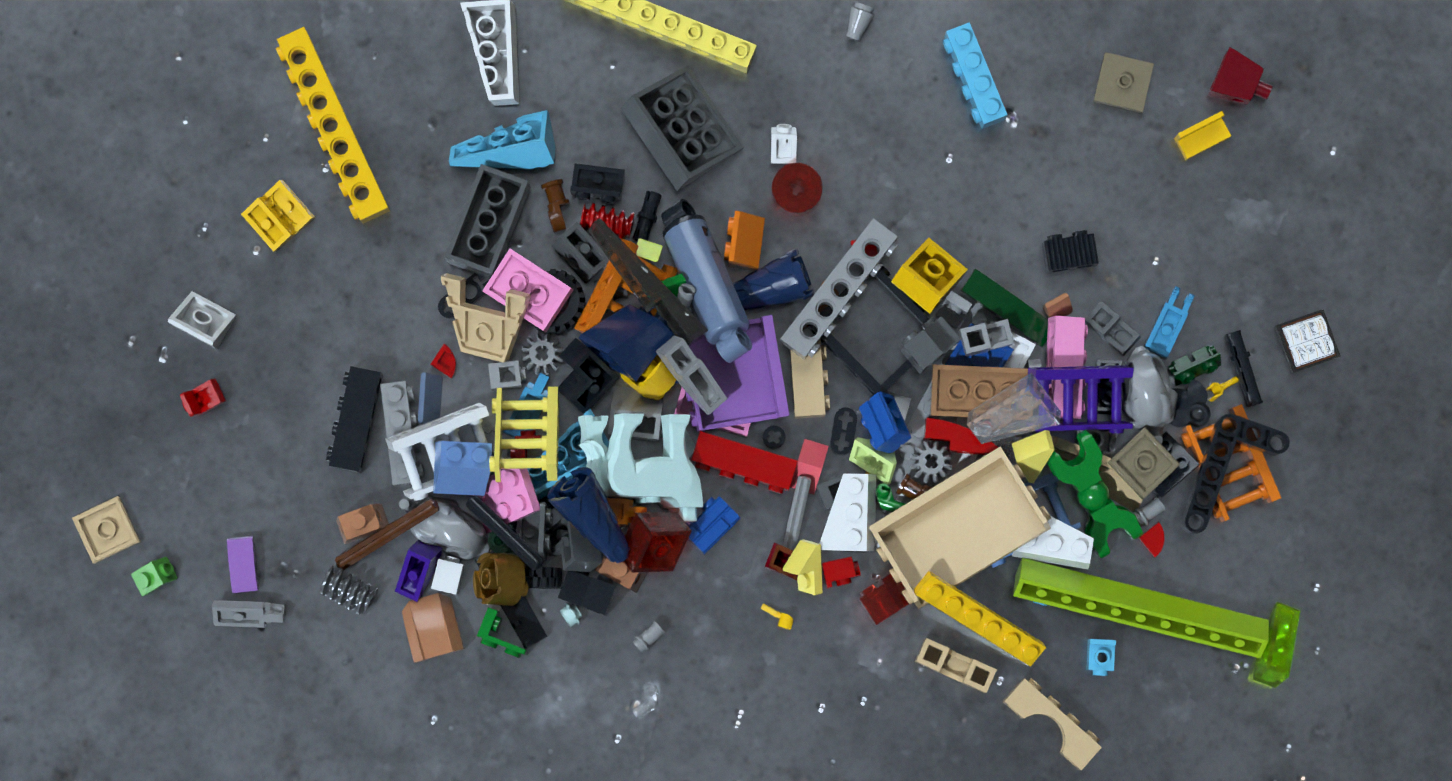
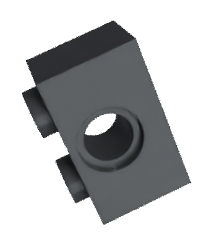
(580, 252)

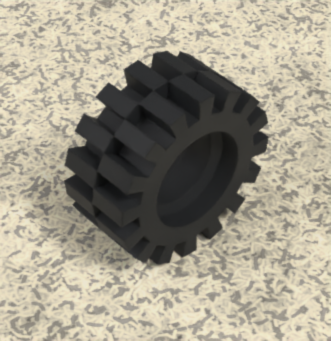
(544, 578)

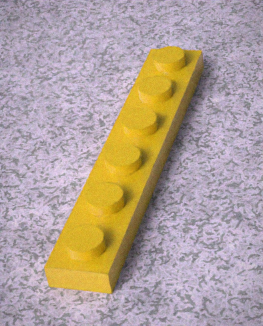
(979, 618)

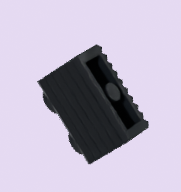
(1070, 252)

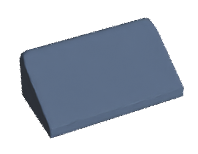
(429, 398)

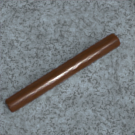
(387, 534)

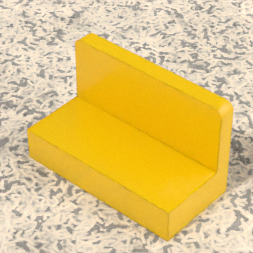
(1202, 136)

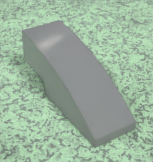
(691, 374)

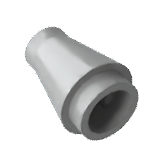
(859, 20)

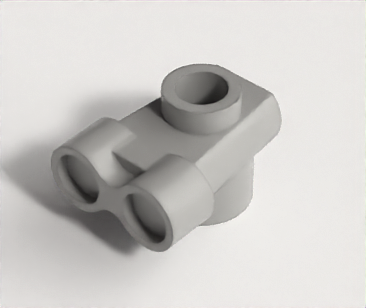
(1104, 440)

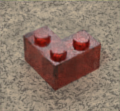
(883, 601)

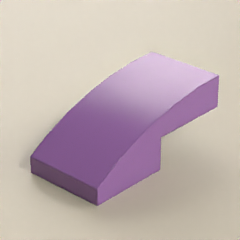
(242, 564)

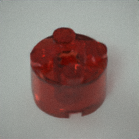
(803, 202)

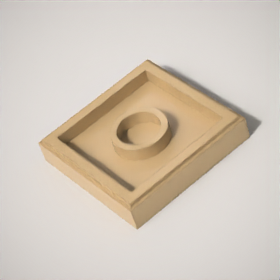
(106, 529)

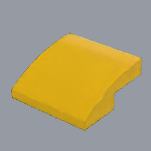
(278, 215)

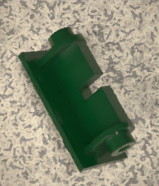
(1206, 361)

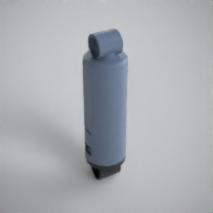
(703, 268)

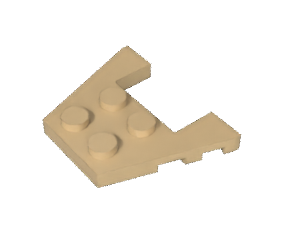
(482, 329)

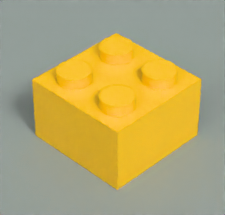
(929, 275)

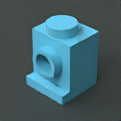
(1097, 646)

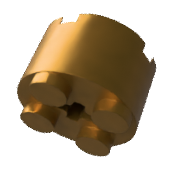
(500, 579)

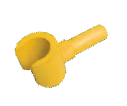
(1218, 389)
(785, 620)

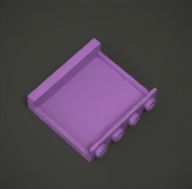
(750, 383)

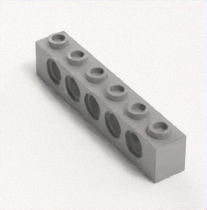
(874, 234)

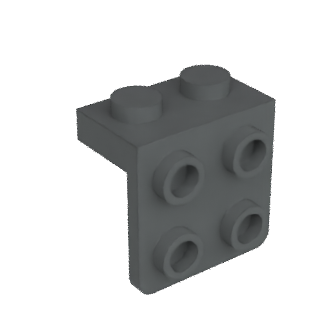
(534, 530)

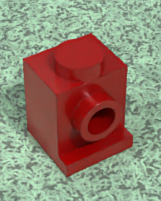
(840, 571)

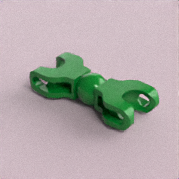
(1094, 494)

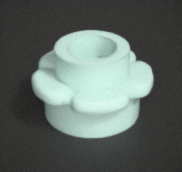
(571, 614)

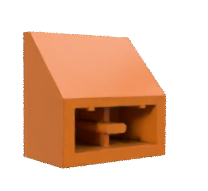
(746, 241)

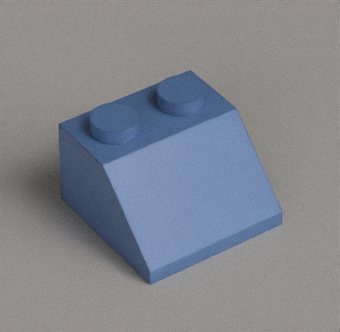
(461, 467)

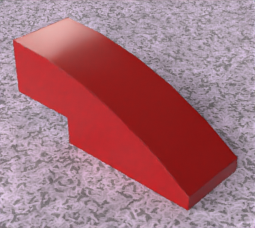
(959, 437)

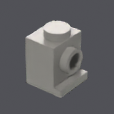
(497, 372)

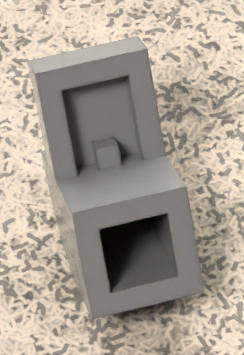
(987, 337)

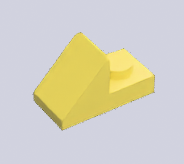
(806, 563)

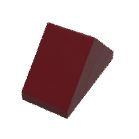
(777, 559)

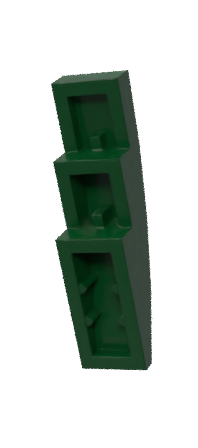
(1007, 306)

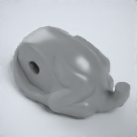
(1148, 394)
(450, 529)

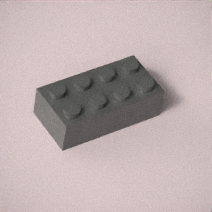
(487, 221)

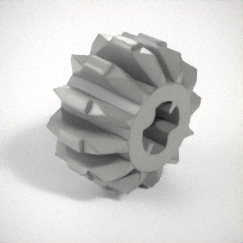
(533, 355)
(921, 461)

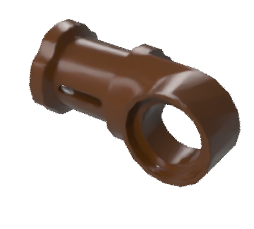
(556, 200)
(907, 481)

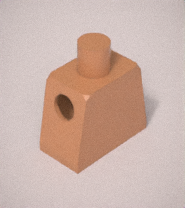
(361, 522)
(621, 574)

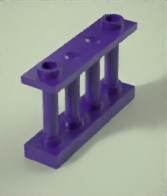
(1092, 376)

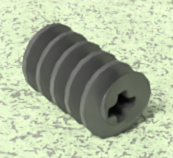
(347, 591)

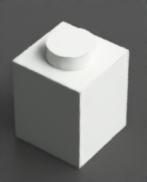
(448, 575)

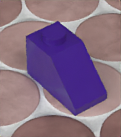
(418, 569)

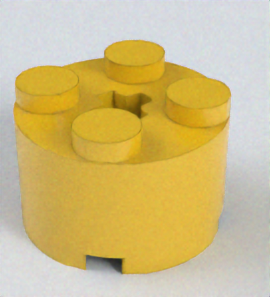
(654, 380)

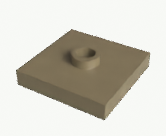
(1123, 82)
(1143, 463)

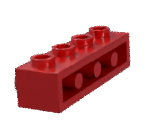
(743, 461)

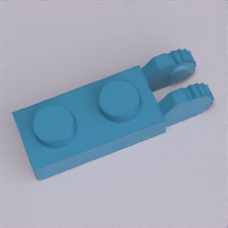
(1168, 325)

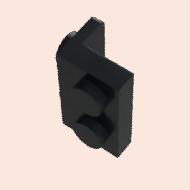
(597, 182)

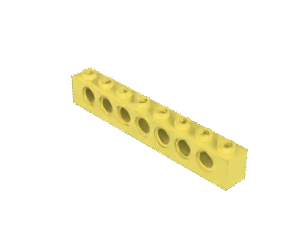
(676, 30)

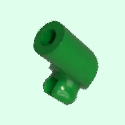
(886, 498)

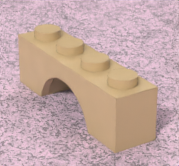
(1076, 745)

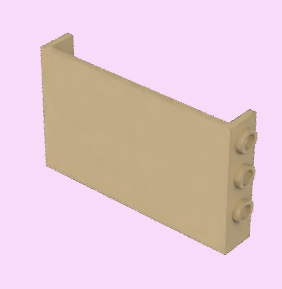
(961, 525)

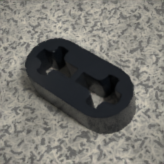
(837, 430)

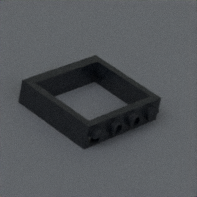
(849, 361)

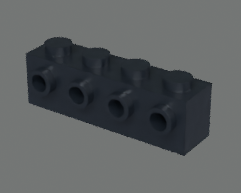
(355, 419)

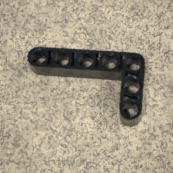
(1220, 464)

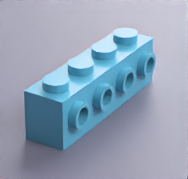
(975, 75)

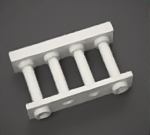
(426, 435)

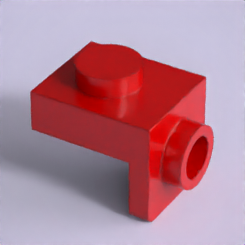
(202, 398)
(525, 434)

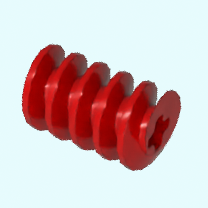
(618, 224)

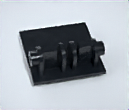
(1186, 466)

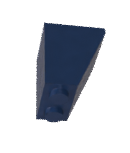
(628, 340)

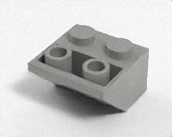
(630, 401)

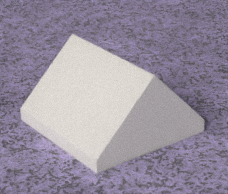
(202, 319)

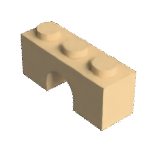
(955, 666)

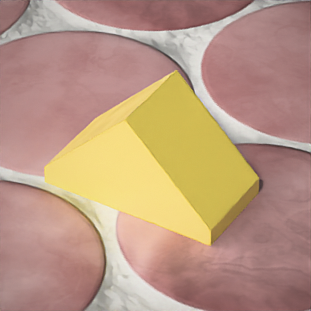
(1033, 453)

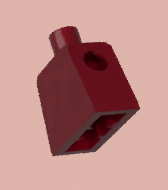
(1239, 79)

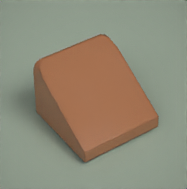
(1058, 306)

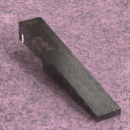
(647, 286)

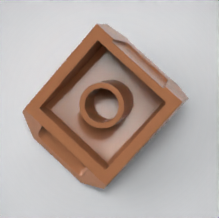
(432, 627)

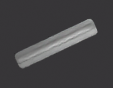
(797, 512)

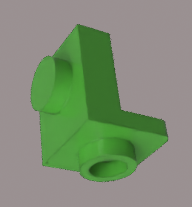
(154, 575)

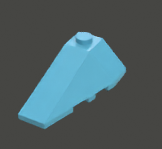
(519, 146)

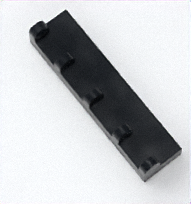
(523, 621)

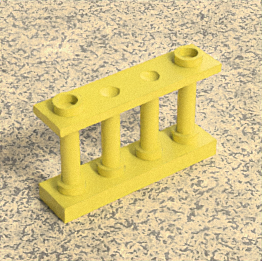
(547, 443)

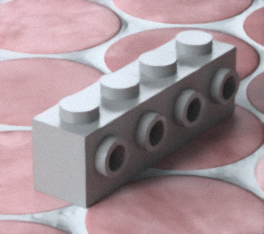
(400, 418)

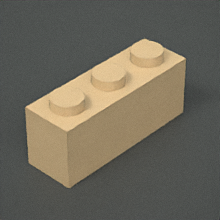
(808, 384)

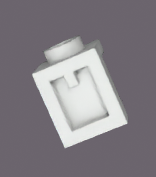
(783, 144)

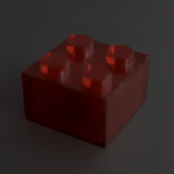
(656, 541)

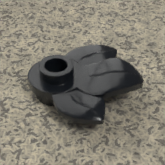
(1189, 400)

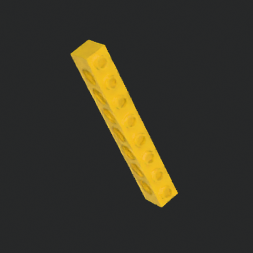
(300, 42)

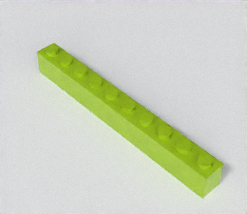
(1141, 608)

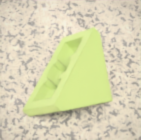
(872, 460)

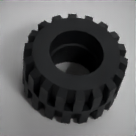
(576, 305)

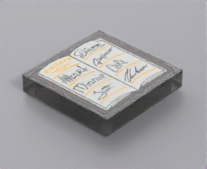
(1307, 341)

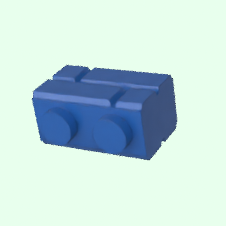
(884, 423)
(712, 524)

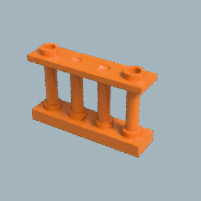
(603, 294)
(1256, 467)

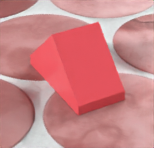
(810, 463)

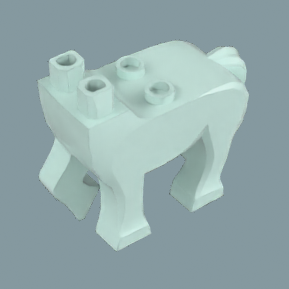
(661, 480)

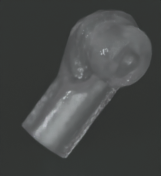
(649, 700)

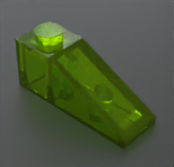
(1277, 657)

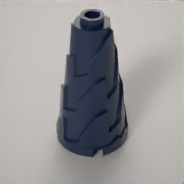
(775, 283)
(587, 508)

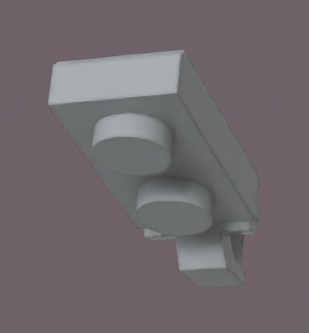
(246, 613)

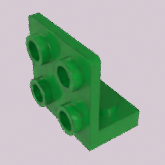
(492, 623)

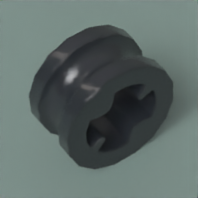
(775, 429)

